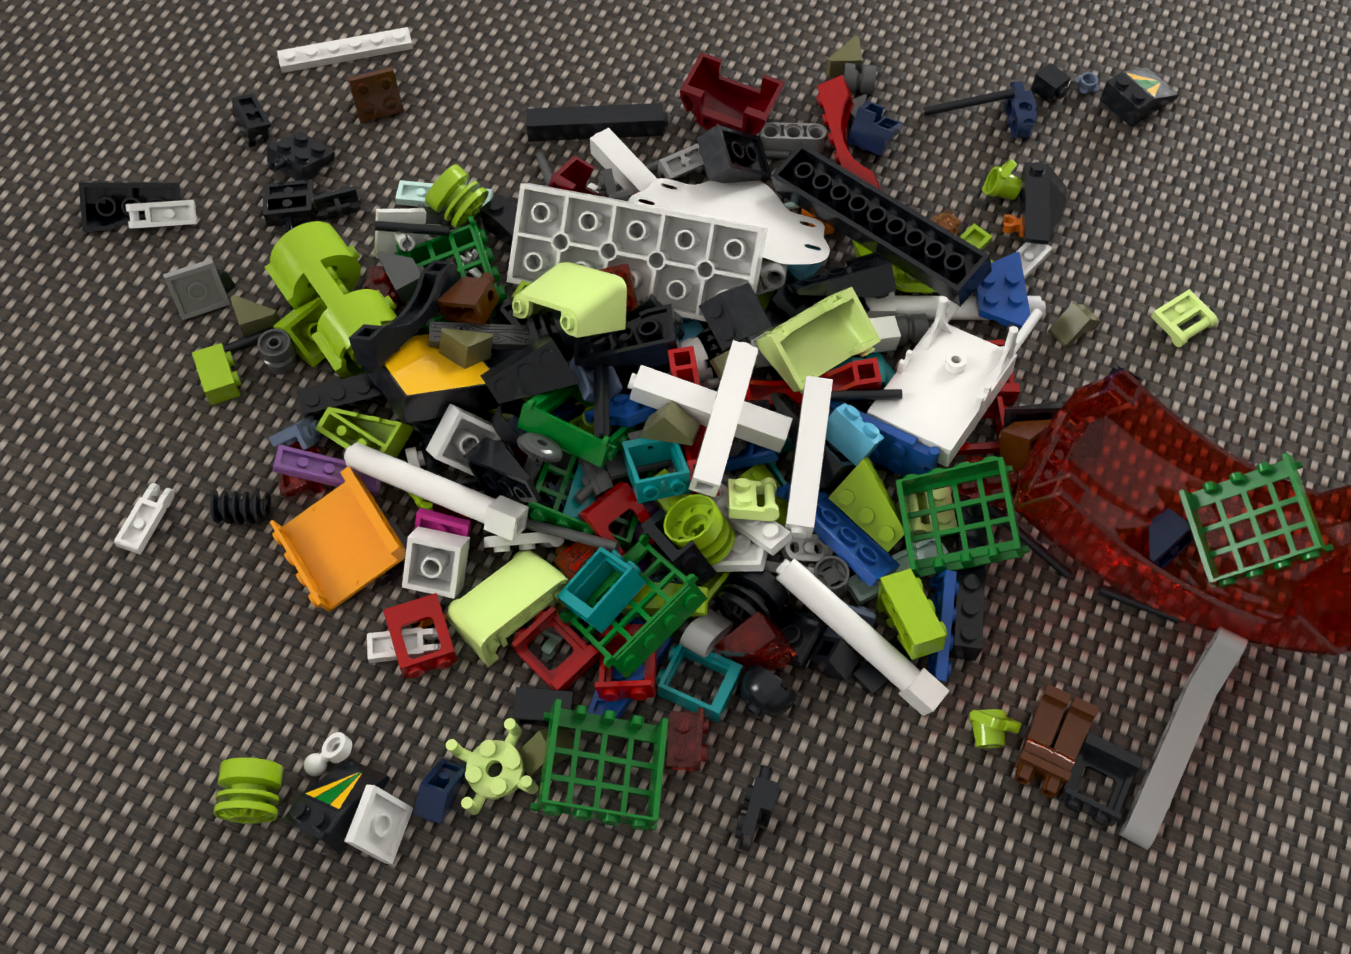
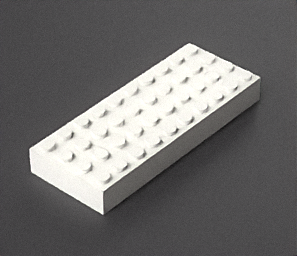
(668, 251)

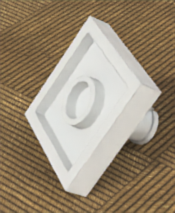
(387, 241)
(743, 556)
(379, 824)

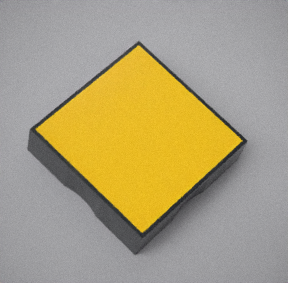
(424, 382)

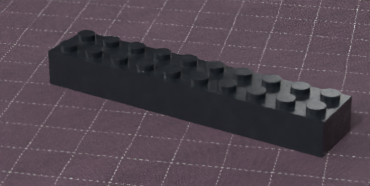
(882, 224)

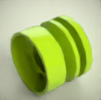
(452, 193)
(702, 522)
(248, 790)

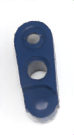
(1021, 111)

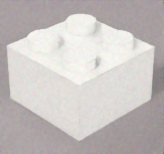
(457, 435)
(435, 562)

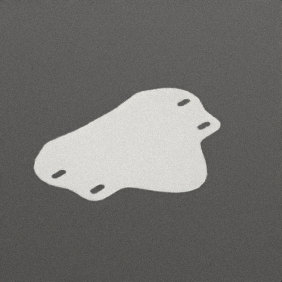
(746, 203)

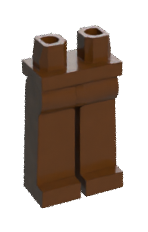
(1055, 762)

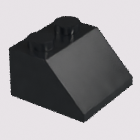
(735, 316)

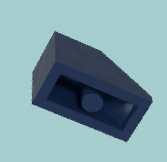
(1168, 537)
(439, 791)

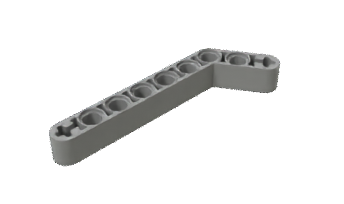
(1180, 737)

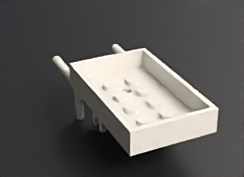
(949, 382)

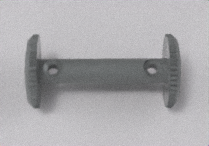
(539, 449)

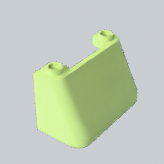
(587, 298)
(819, 338)
(505, 603)

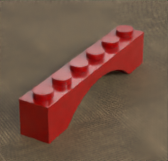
(838, 104)
(684, 366)
(851, 376)

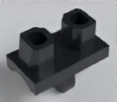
(337, 202)

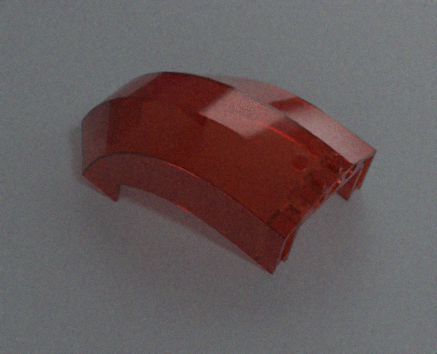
(1119, 462)

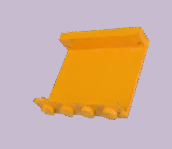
(340, 543)

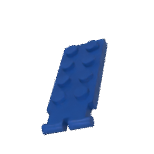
(898, 449)
(848, 540)

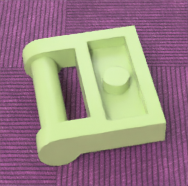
(1181, 310)
(743, 499)
(945, 519)

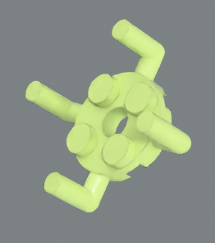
(482, 758)

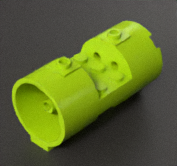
(317, 263)

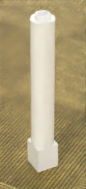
(910, 305)
(499, 515)
(915, 685)

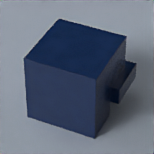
(872, 129)

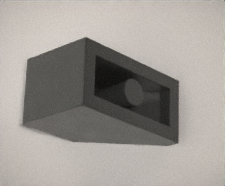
(402, 273)

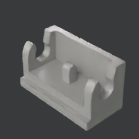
(680, 163)

